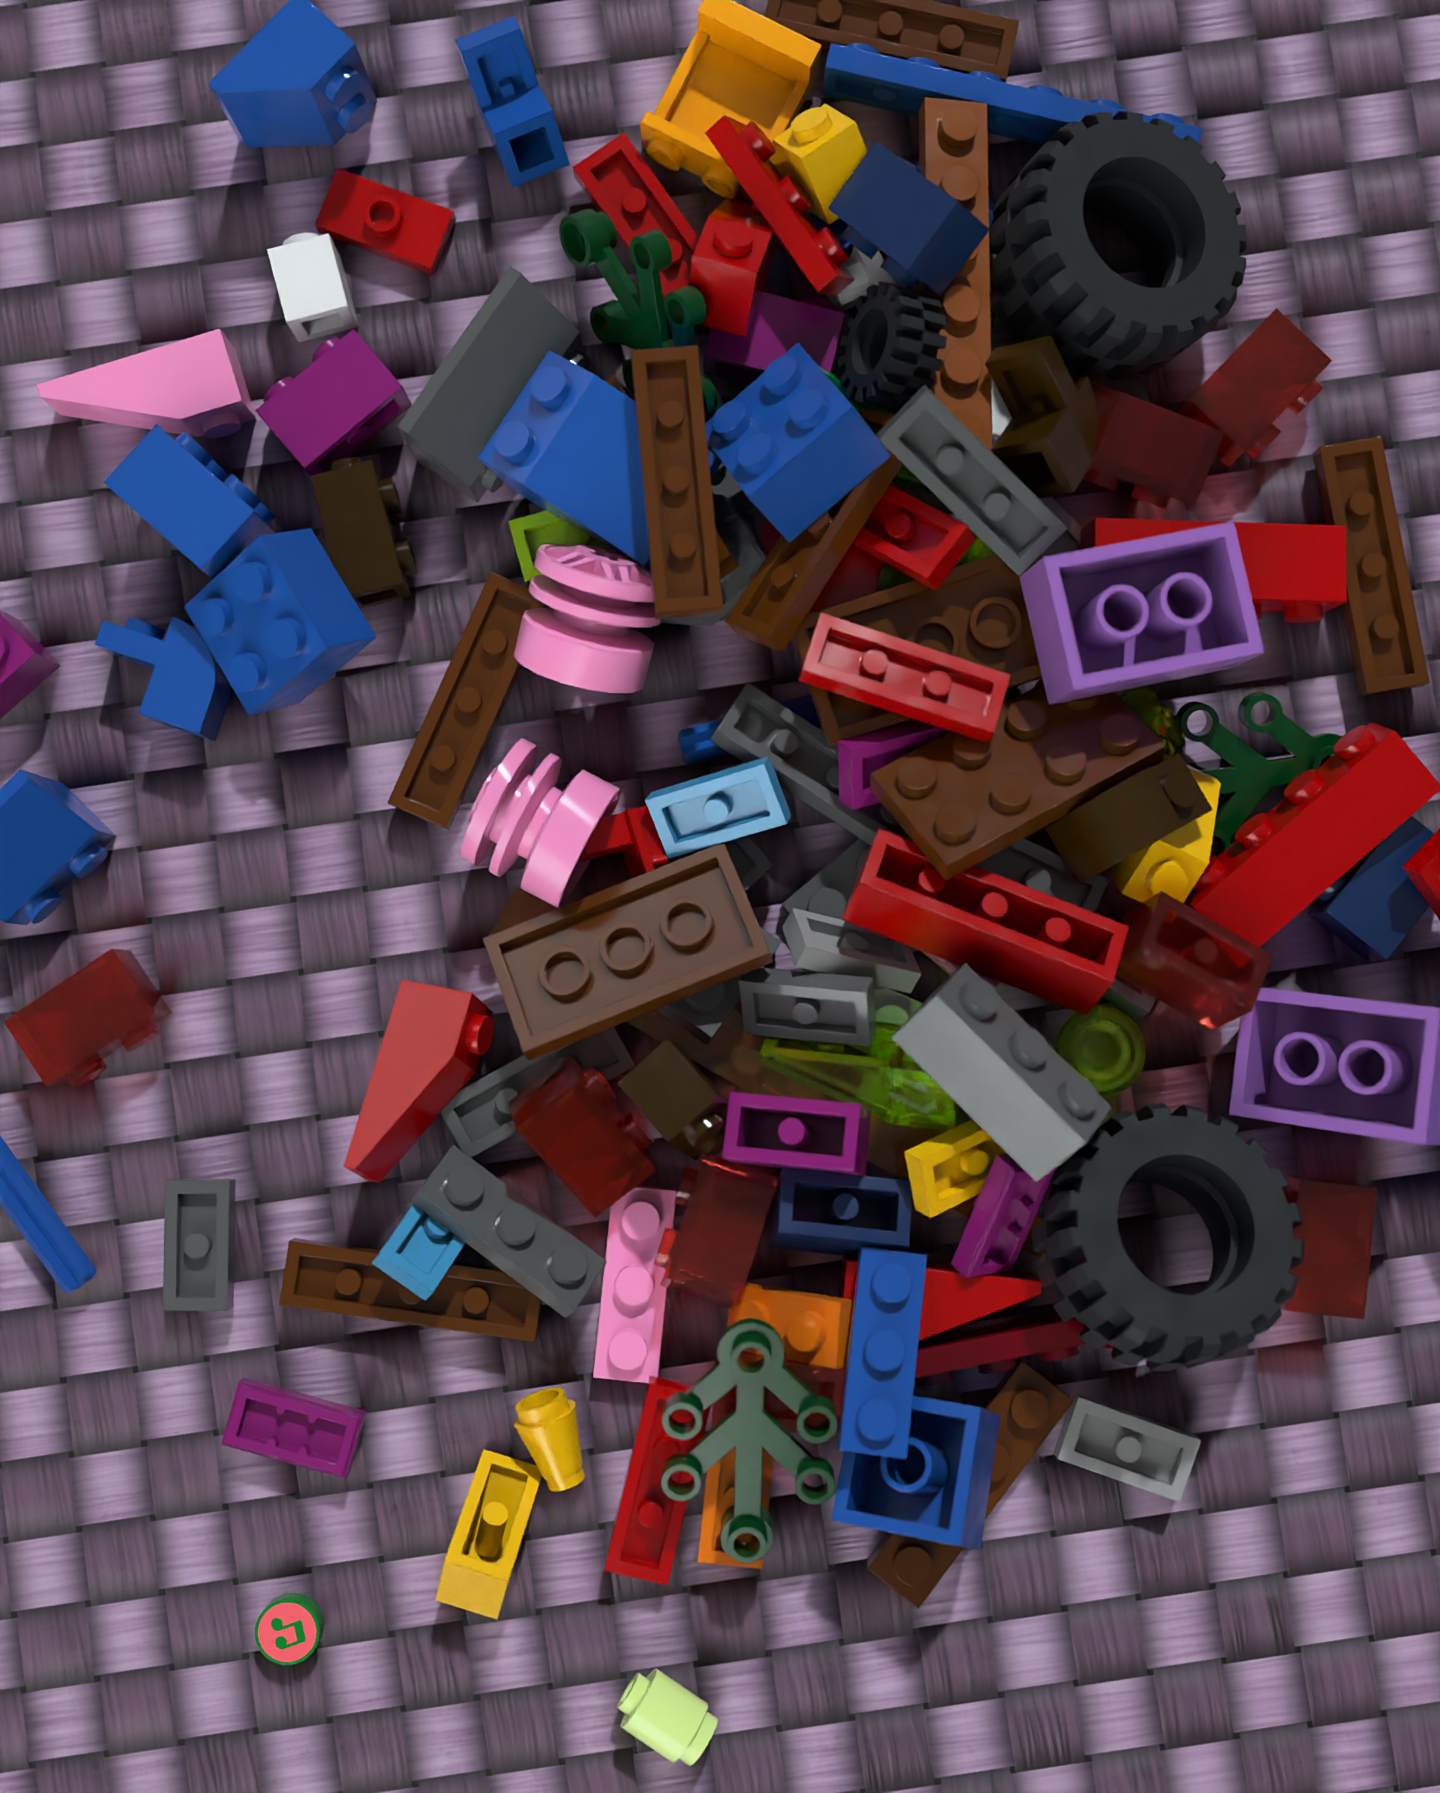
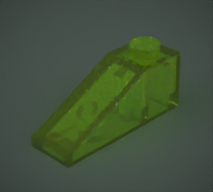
(873, 1076)

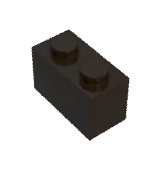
(679, 1101)

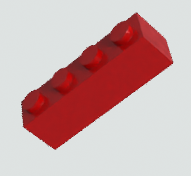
(1286, 565)
(1313, 834)
(987, 924)

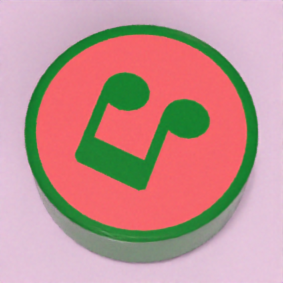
(289, 1629)

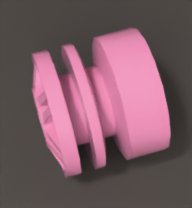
(588, 630)
(537, 821)

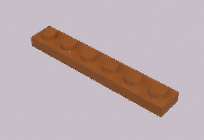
(956, 160)

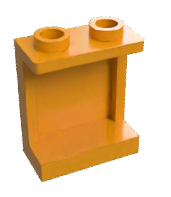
(736, 69)

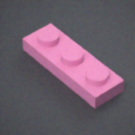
(631, 1293)

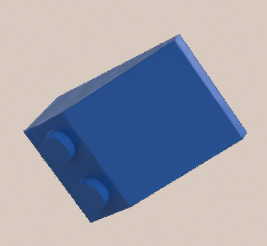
(577, 454)

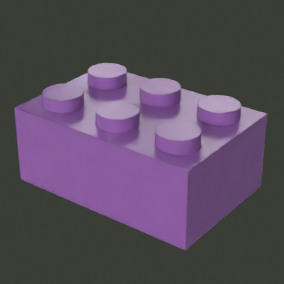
(1141, 612)
(1340, 1065)

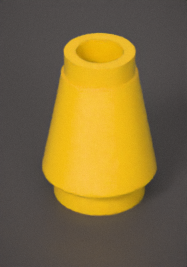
(551, 1435)

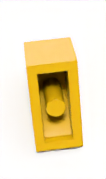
(820, 154)
(1176, 859)
(489, 1534)

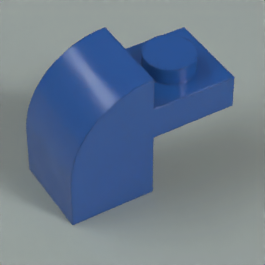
(512, 102)
(186, 682)

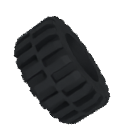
(1165, 202)
(1234, 1197)

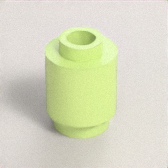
(666, 1717)

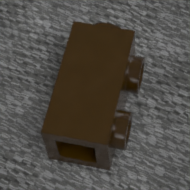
(361, 531)

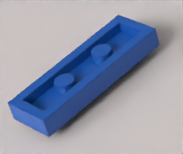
(882, 1353)

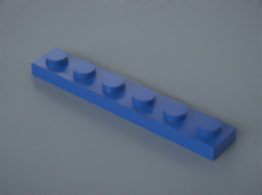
(1013, 111)

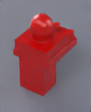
(631, 833)

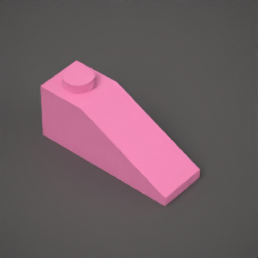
(179, 386)

